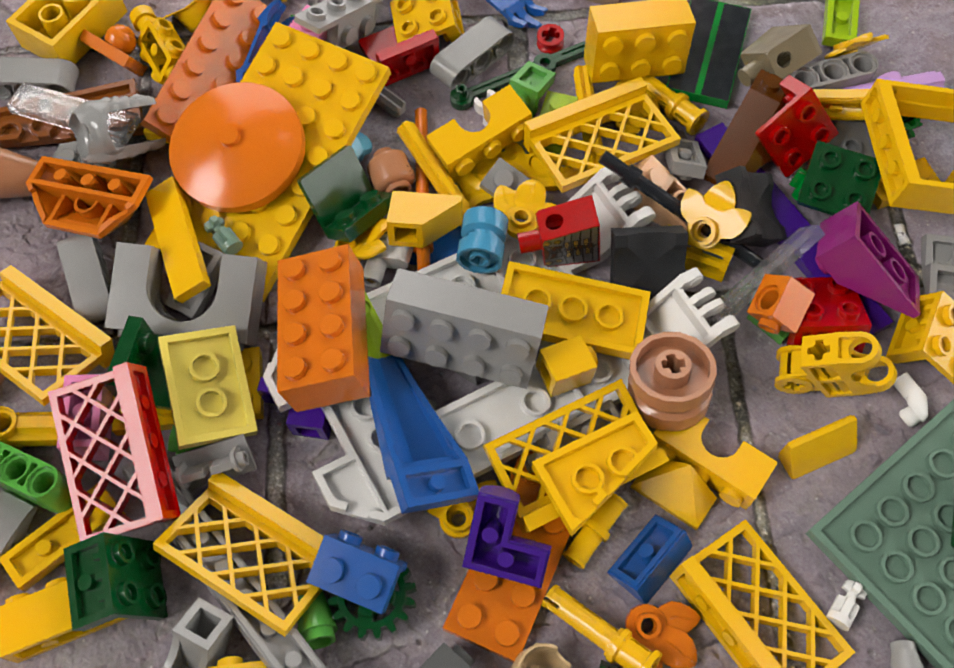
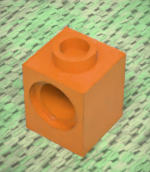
(780, 303)

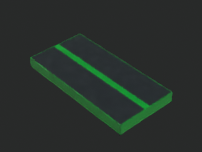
(713, 52)

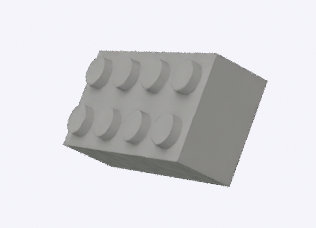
(462, 328)

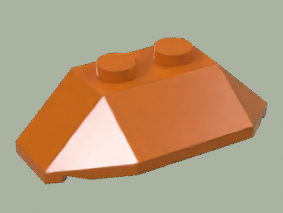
(85, 196)

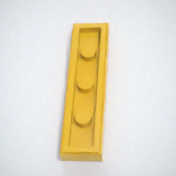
(177, 240)

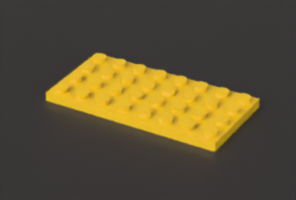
(332, 98)

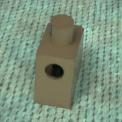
(779, 52)

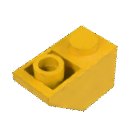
(421, 217)

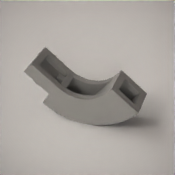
(200, 637)

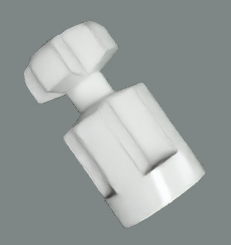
(844, 607)

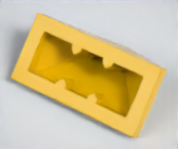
(678, 491)

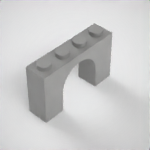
(137, 293)

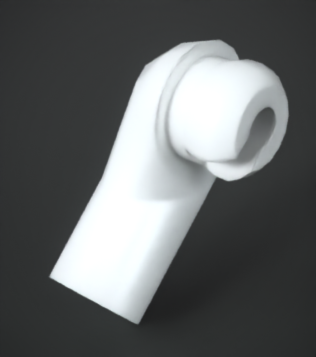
(916, 399)

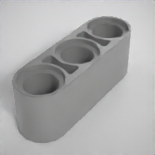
(472, 53)
(839, 71)
(42, 72)
(86, 276)

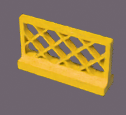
(587, 116)
(57, 320)
(542, 510)
(264, 520)
(730, 625)

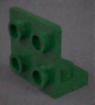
(838, 179)
(343, 196)
(141, 347)
(113, 579)

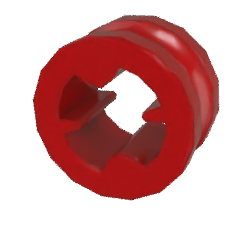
(547, 31)

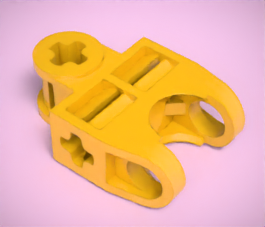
(832, 365)

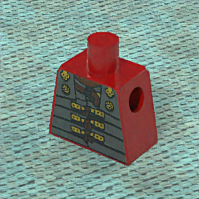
(565, 233)

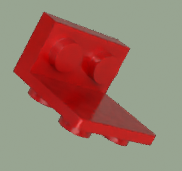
(404, 57)
(796, 128)
(831, 311)

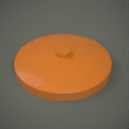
(237, 147)

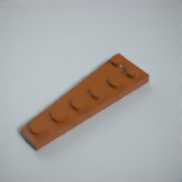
(24, 131)

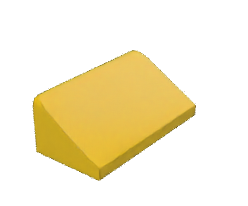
(820, 447)

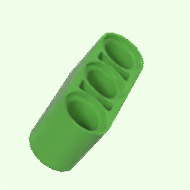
(33, 479)

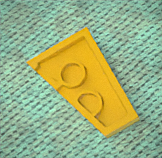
(593, 467)

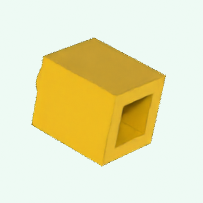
(566, 365)

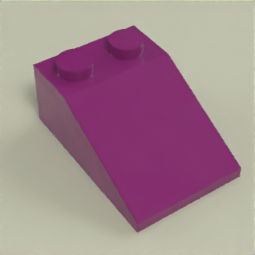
(867, 261)

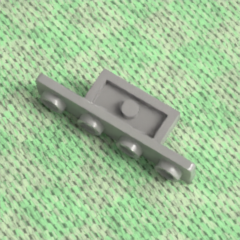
(342, 19)

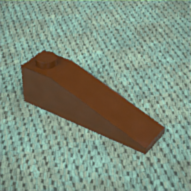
(739, 142)

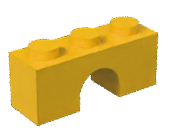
(463, 149)
(734, 477)

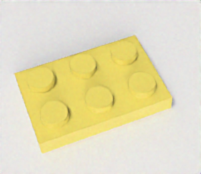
(207, 386)

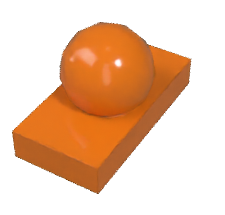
(117, 45)

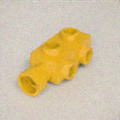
(158, 41)

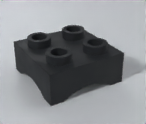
(755, 195)
(647, 256)

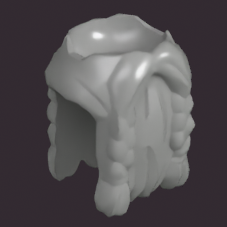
(92, 134)

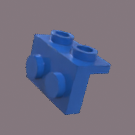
(356, 570)

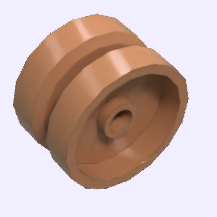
(671, 380)

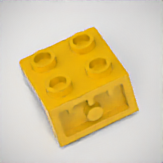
(419, 16)
(927, 335)

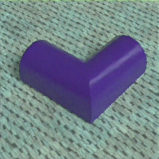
(494, 548)

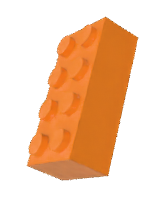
(322, 329)

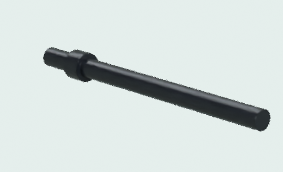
(632, 176)

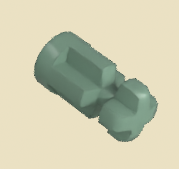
(223, 236)

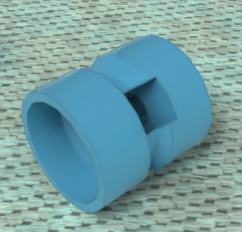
(482, 240)

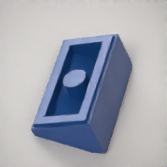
(651, 558)

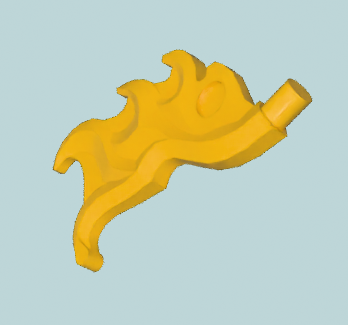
(516, 157)

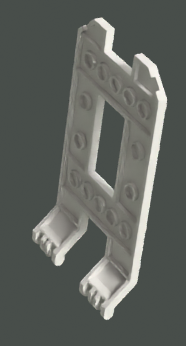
(358, 481)

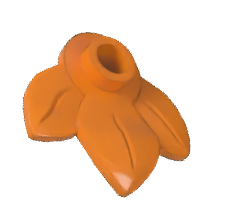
(669, 632)

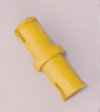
(595, 531)

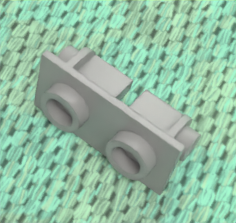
(225, 456)

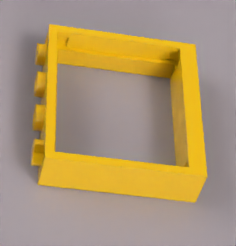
(882, 113)

